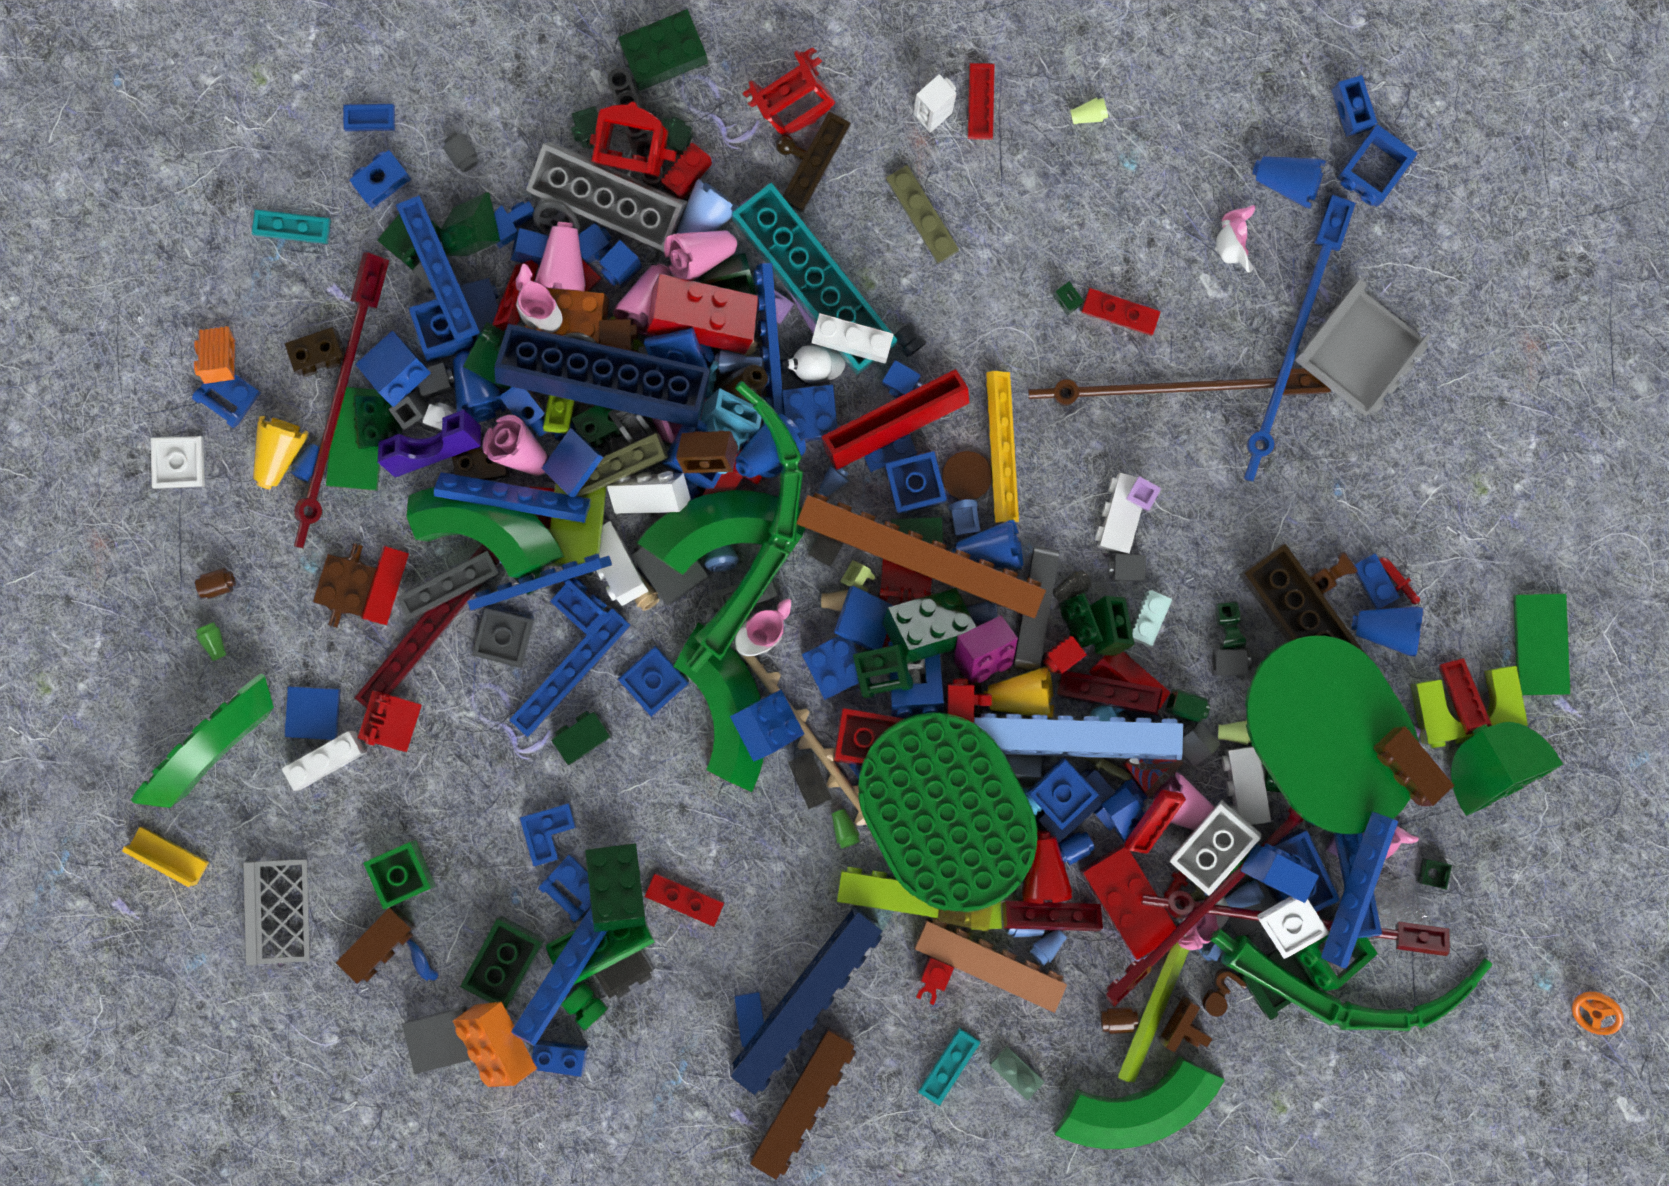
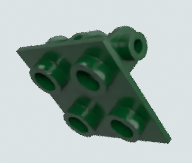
(398, 242)
(485, 353)
(373, 421)
(1080, 620)

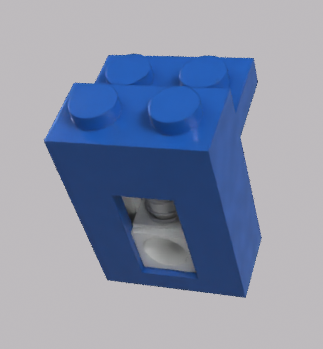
(922, 697)

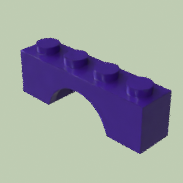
(407, 454)

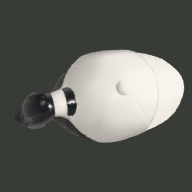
(814, 364)

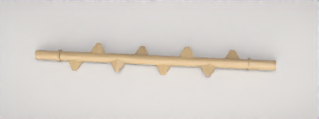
(809, 741)

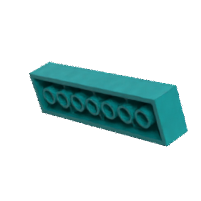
(804, 265)

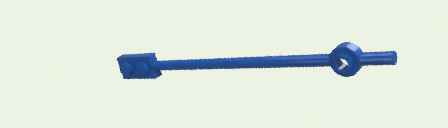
(1330, 238)

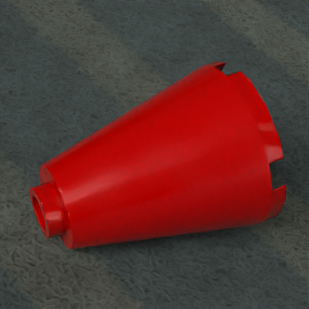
(1048, 874)

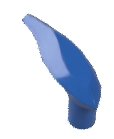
(420, 962)

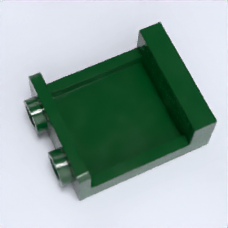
(1268, 1000)

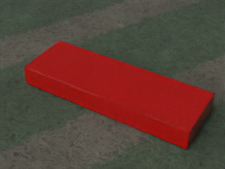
(384, 585)

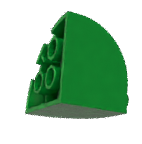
(1499, 764)

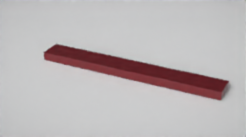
(417, 642)

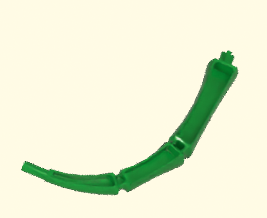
(724, 626)
(1252, 962)

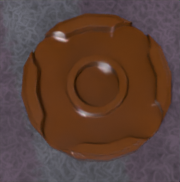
(967, 475)

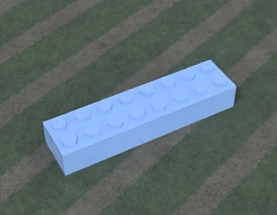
(1085, 738)

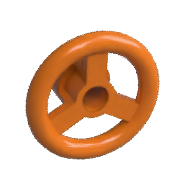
(1598, 1009)

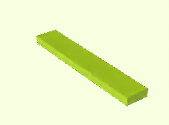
(1153, 1013)

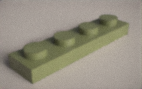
(922, 214)
(625, 462)

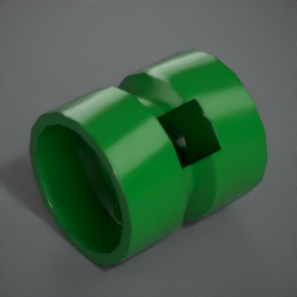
(584, 1006)

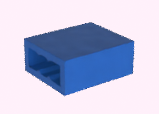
(392, 368)

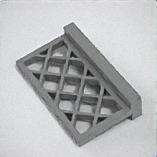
(253, 912)

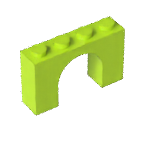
(1438, 724)

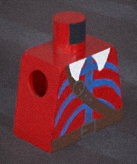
(1151, 773)

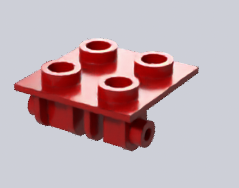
(902, 584)
(389, 721)

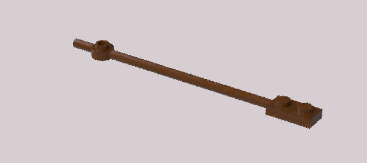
(1298, 383)

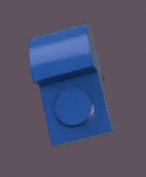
(509, 221)

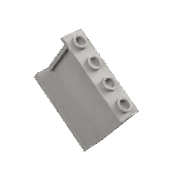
(1362, 350)

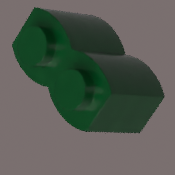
(1187, 705)

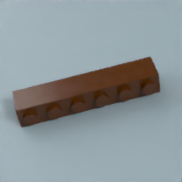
(802, 1103)

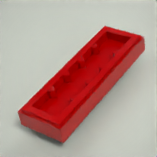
(981, 101)
(1120, 312)
(1464, 695)
(1154, 821)
(684, 899)

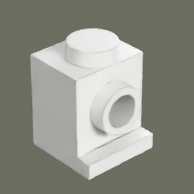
(435, 413)

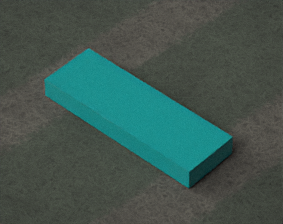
(291, 226)
(949, 1066)

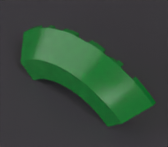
(712, 523)
(512, 535)
(727, 690)
(206, 745)
(1142, 1115)

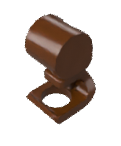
(1326, 578)
(1214, 1000)

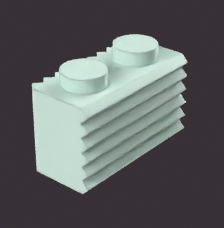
(1150, 617)

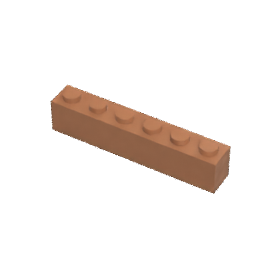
(991, 965)

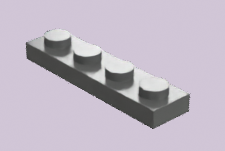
(448, 585)

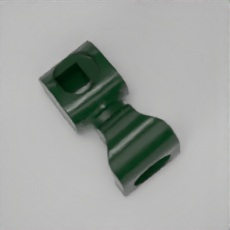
(1229, 616)

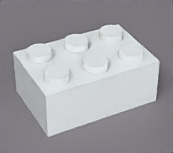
(1215, 847)

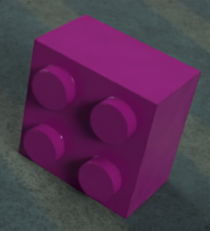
(985, 650)

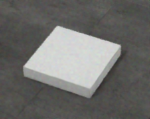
(177, 462)
(1292, 925)

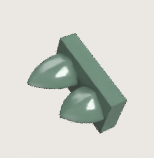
(1017, 1073)

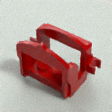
(790, 89)
(635, 117)

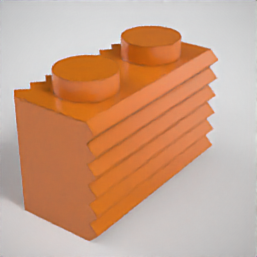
(215, 355)

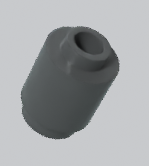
(460, 152)

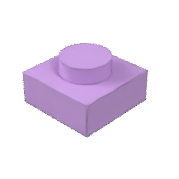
(783, 307)
(1143, 493)

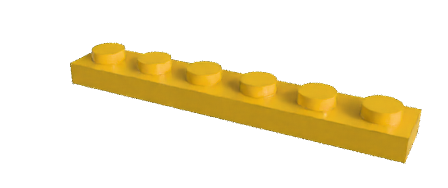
(1002, 446)

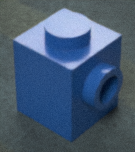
(594, 243)
(528, 246)
(901, 380)

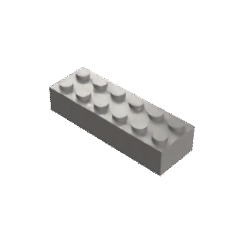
(606, 195)

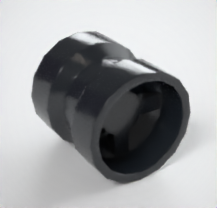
(909, 339)

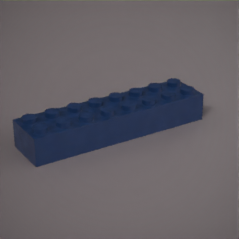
(602, 375)
(805, 1000)

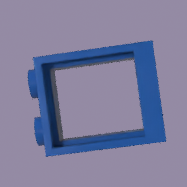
(1392, 147)

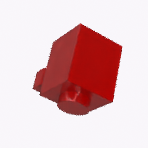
(935, 976)

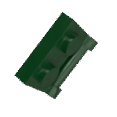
(881, 662)

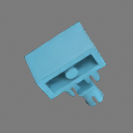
(731, 414)

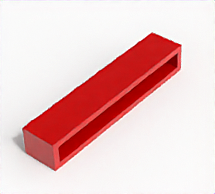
(896, 419)

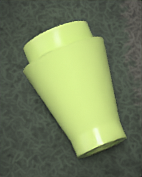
(1091, 111)
(1234, 732)

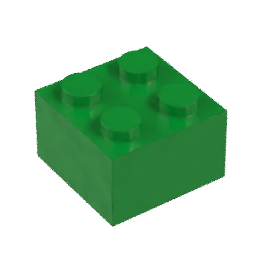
(399, 874)

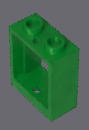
(1323, 973)

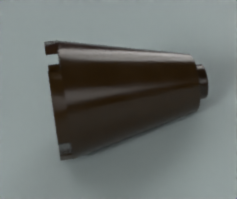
(752, 375)

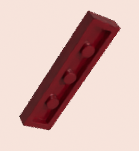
(1110, 692)
(1052, 916)

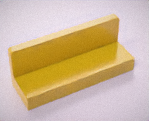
(166, 857)

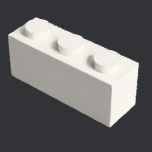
(935, 102)
(852, 338)
(649, 493)
(1120, 517)
(622, 576)
(324, 760)
(1246, 784)

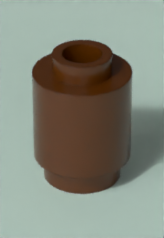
(215, 583)
(1119, 1020)

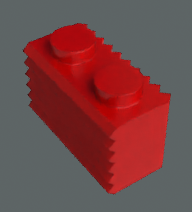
(686, 171)
(1063, 655)

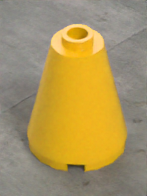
(275, 450)
(1024, 694)

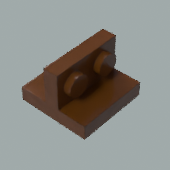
(1180, 1027)

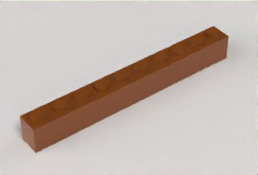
(920, 556)

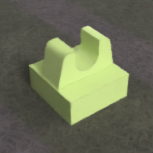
(856, 575)

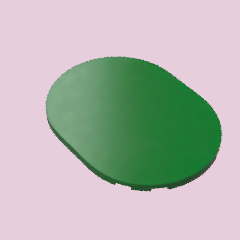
(1314, 727)
(947, 812)

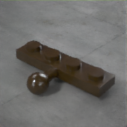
(814, 160)

